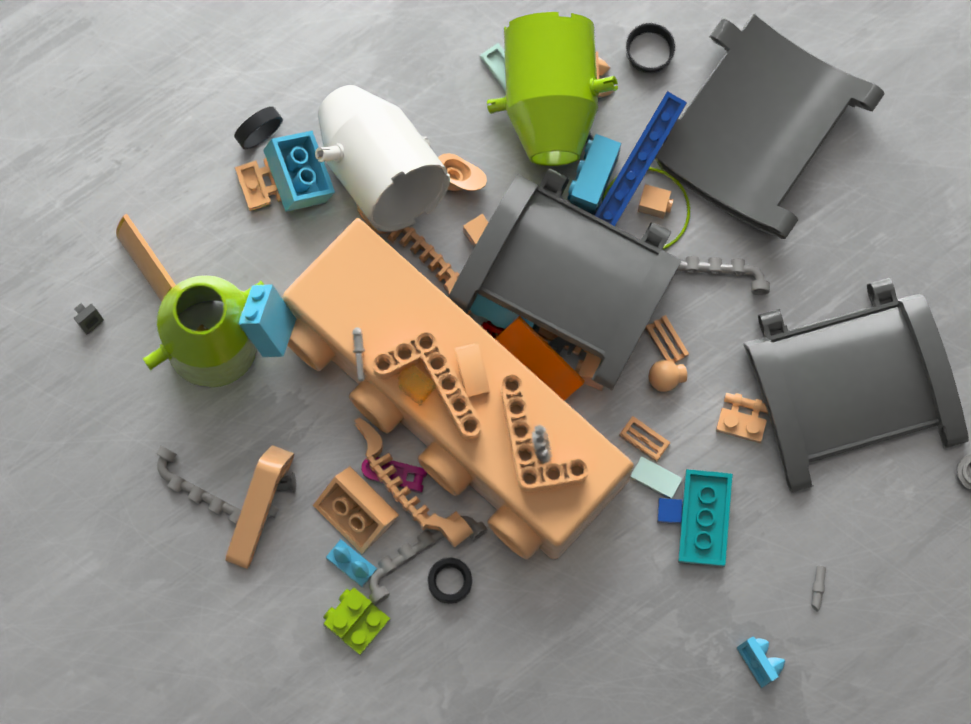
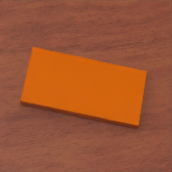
(540, 358)

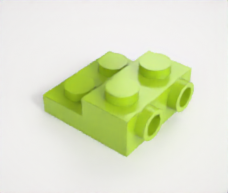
(355, 620)

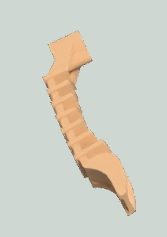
(428, 252)
(453, 527)

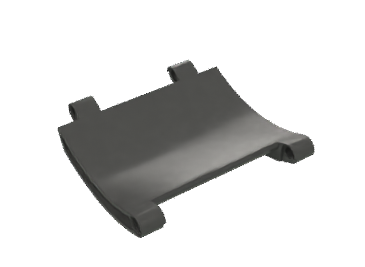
(759, 123)
(569, 272)
(855, 380)

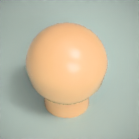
(666, 375)

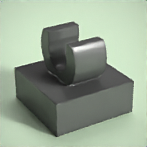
(87, 317)

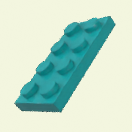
(705, 518)

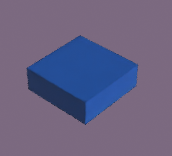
(669, 511)

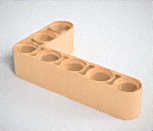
(440, 376)
(526, 444)
(268, 473)

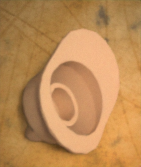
(462, 174)

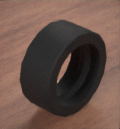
(450, 598)

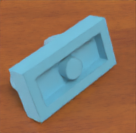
(351, 563)
(754, 655)

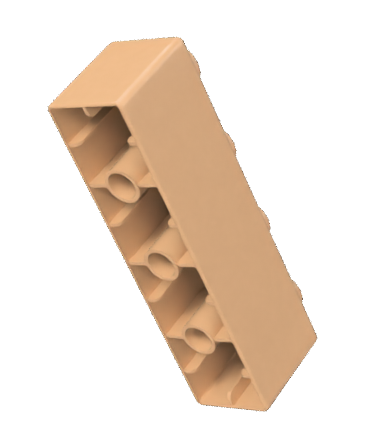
(374, 288)

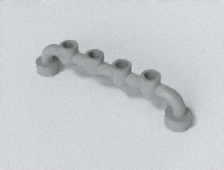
(736, 268)
(196, 493)
(407, 553)

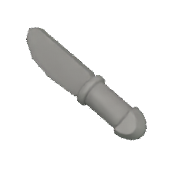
(359, 349)

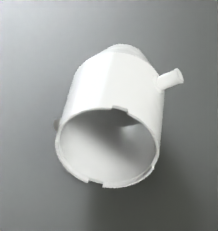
(380, 158)

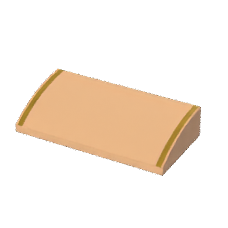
(144, 257)

